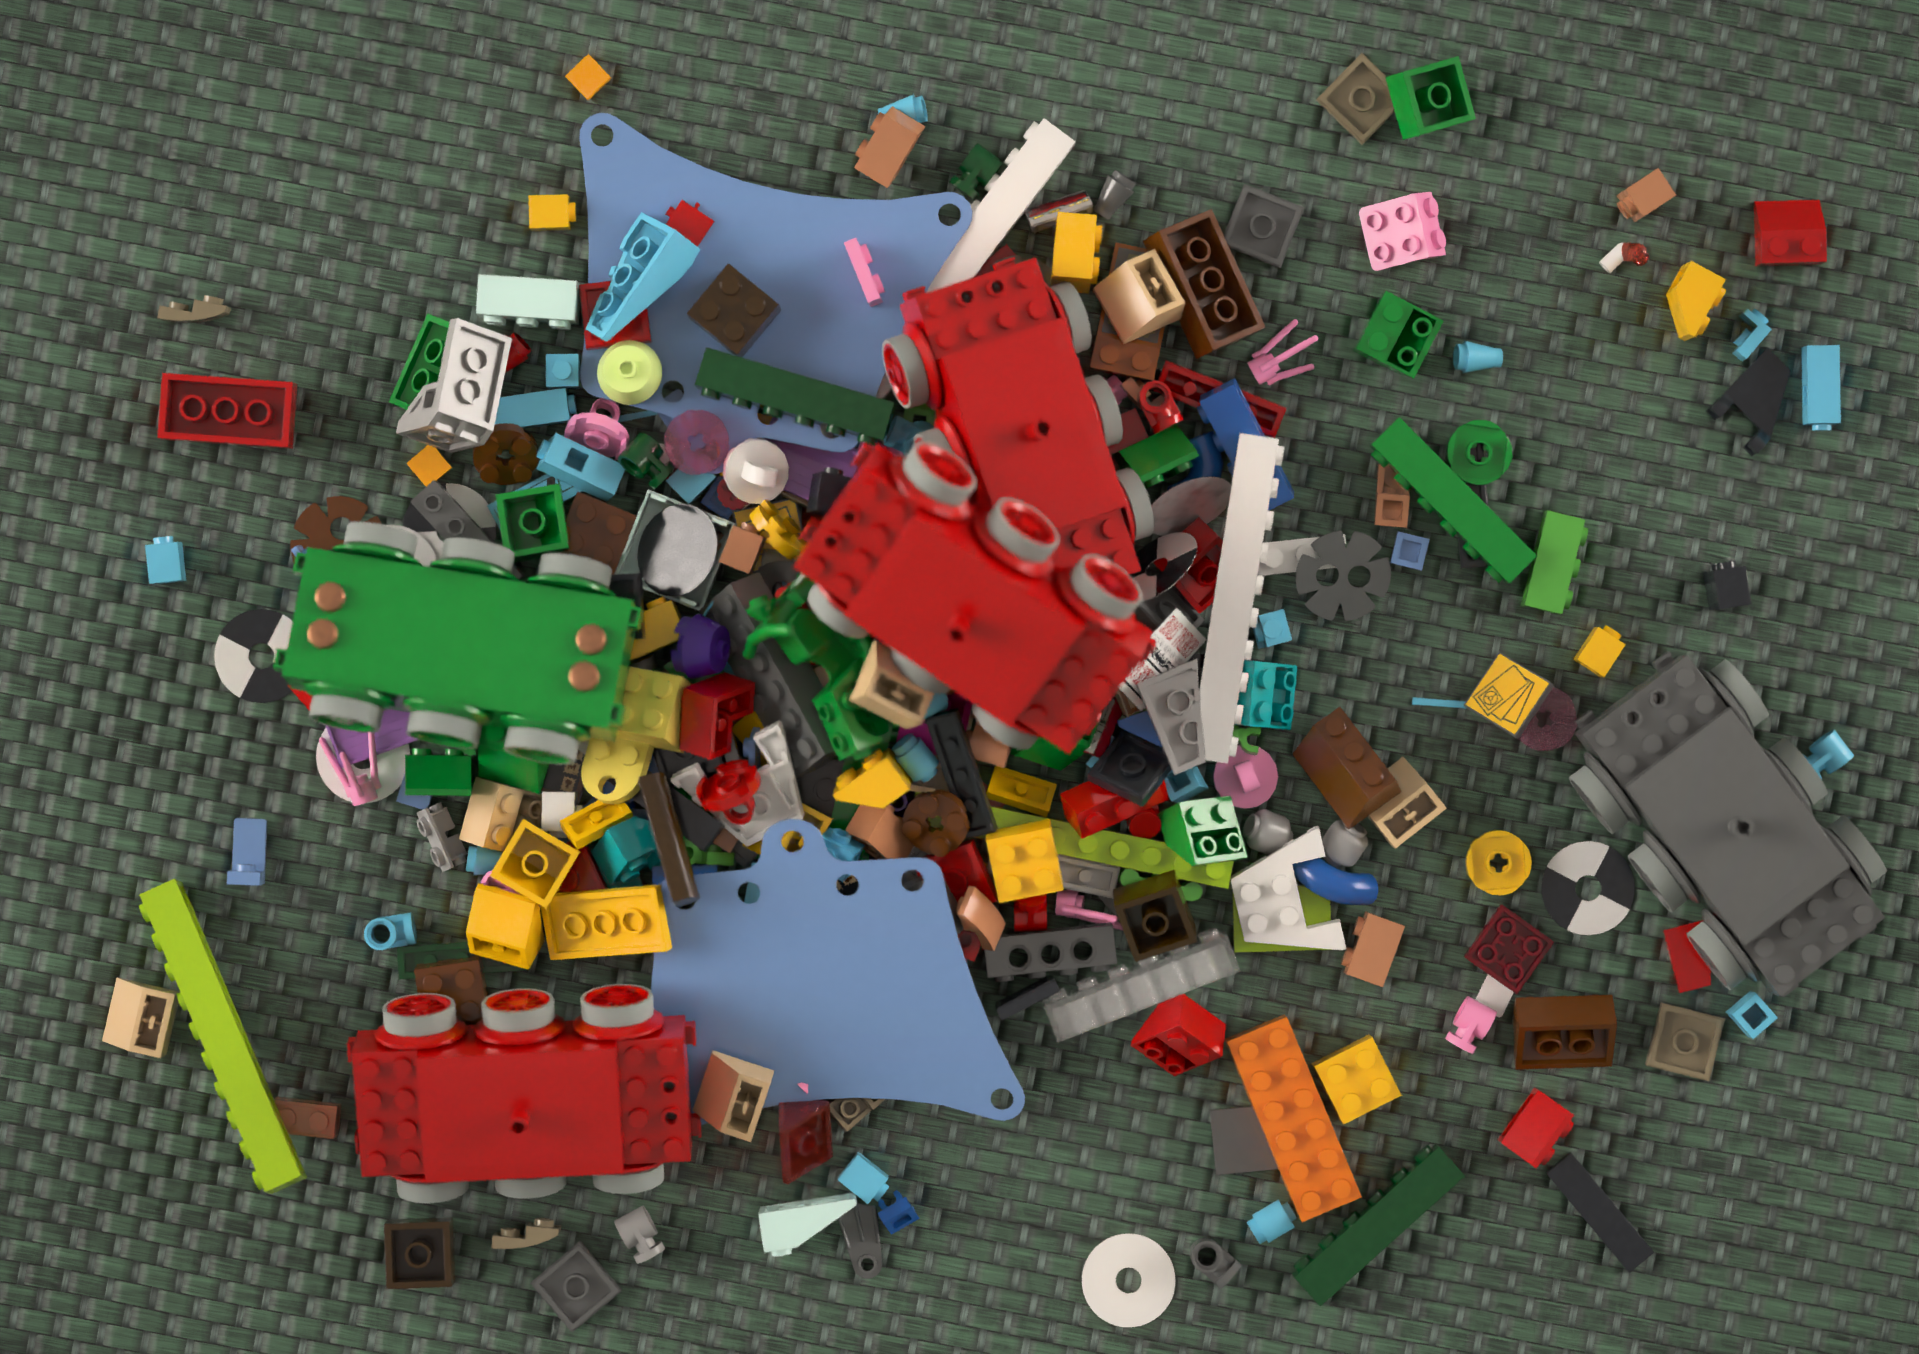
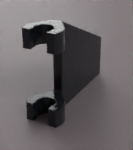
(1757, 397)

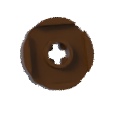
(511, 470)
(930, 839)

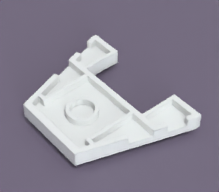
(776, 796)
(1271, 902)

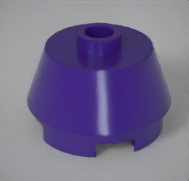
(701, 647)

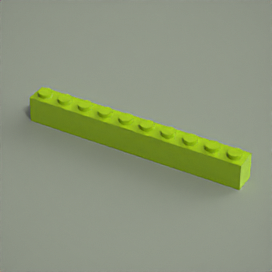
(1116, 849)
(222, 1036)

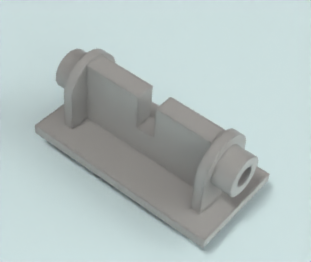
(434, 826)

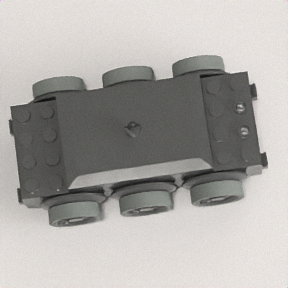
(1728, 824)

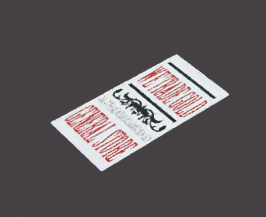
(1174, 647)

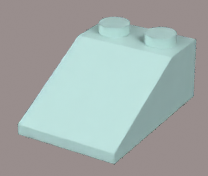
(794, 1222)

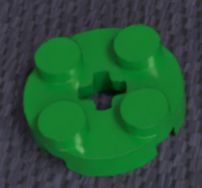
(1493, 441)

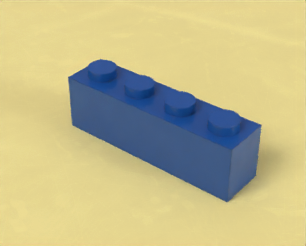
(1229, 416)

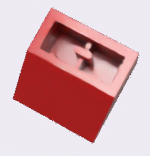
(1180, 1035)
(1536, 1128)

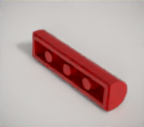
(1189, 385)

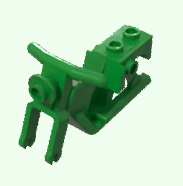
(811, 640)

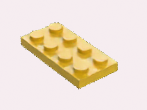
(606, 922)

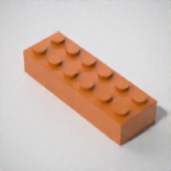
(1293, 1118)

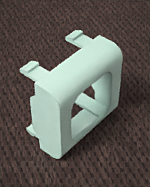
(628, 564)

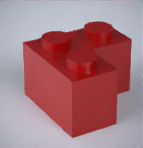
(710, 711)

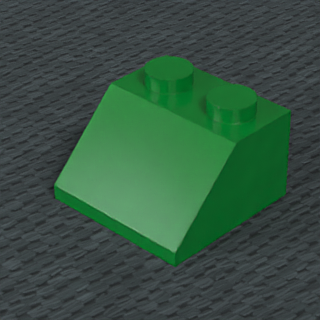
(533, 522)
(504, 767)
(437, 773)

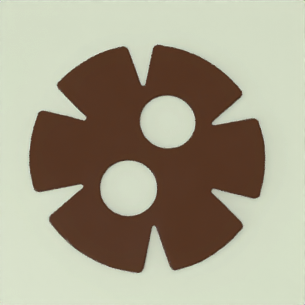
(317, 525)

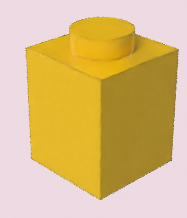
(551, 212)
(1600, 650)

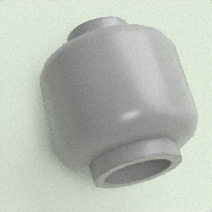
(1267, 831)
(1344, 845)

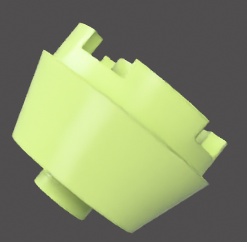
(629, 372)

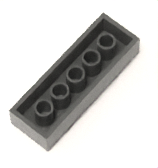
(781, 688)

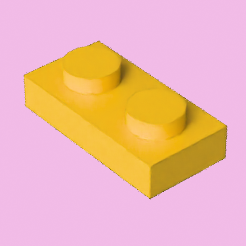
(1021, 791)
(593, 822)

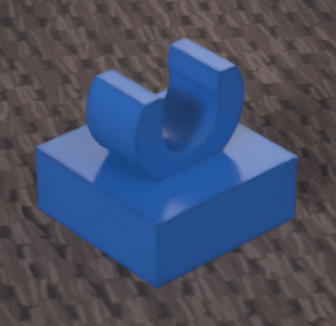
(898, 1214)

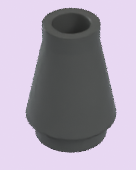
(1114, 194)

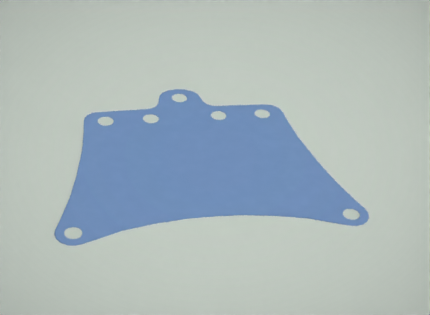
(785, 247)
(831, 985)

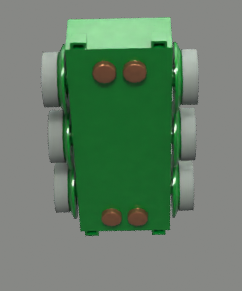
(460, 643)

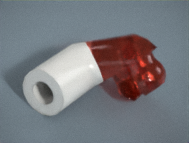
(1622, 252)

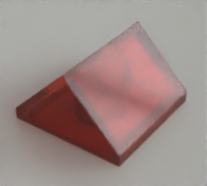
(804, 1137)

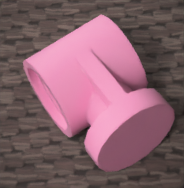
(1472, 1021)

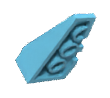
(650, 264)

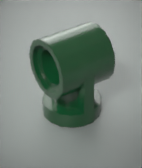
(977, 170)
(643, 458)

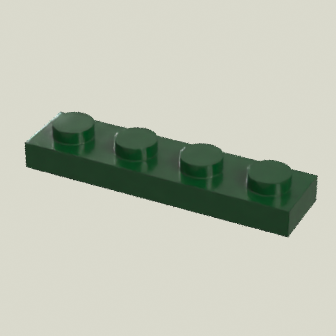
(410, 956)

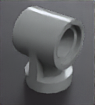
(638, 1231)

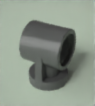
(1221, 1268)

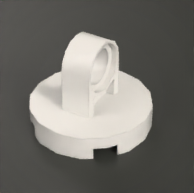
(756, 470)

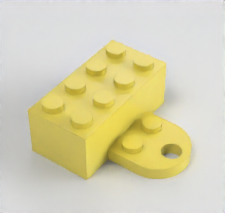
(648, 723)

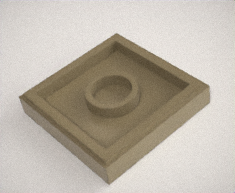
(1359, 99)
(1684, 1041)

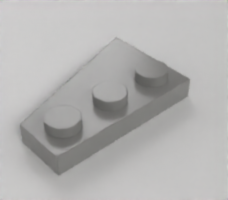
(1176, 714)

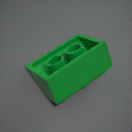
(423, 362)

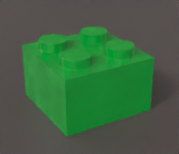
(1430, 97)

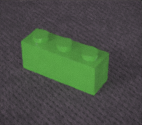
(1555, 563)

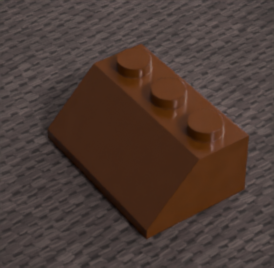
(1345, 768)
(1564, 1032)

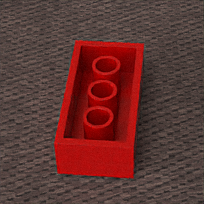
(227, 410)

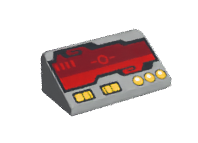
(1045, 215)

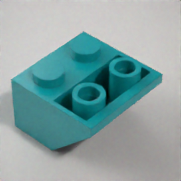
(1268, 695)
(626, 850)

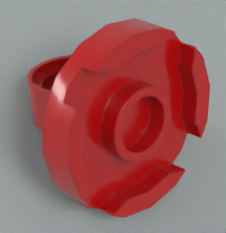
(729, 788)

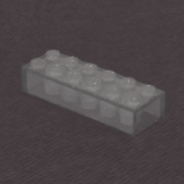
(1141, 985)

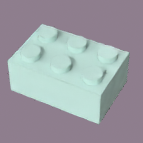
(528, 301)

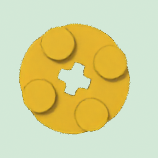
(781, 531)
(1510, 848)

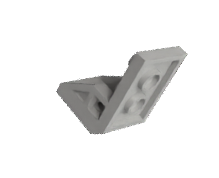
(464, 401)

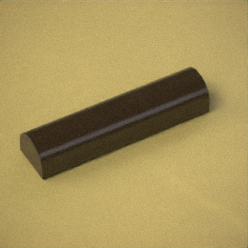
(668, 838)

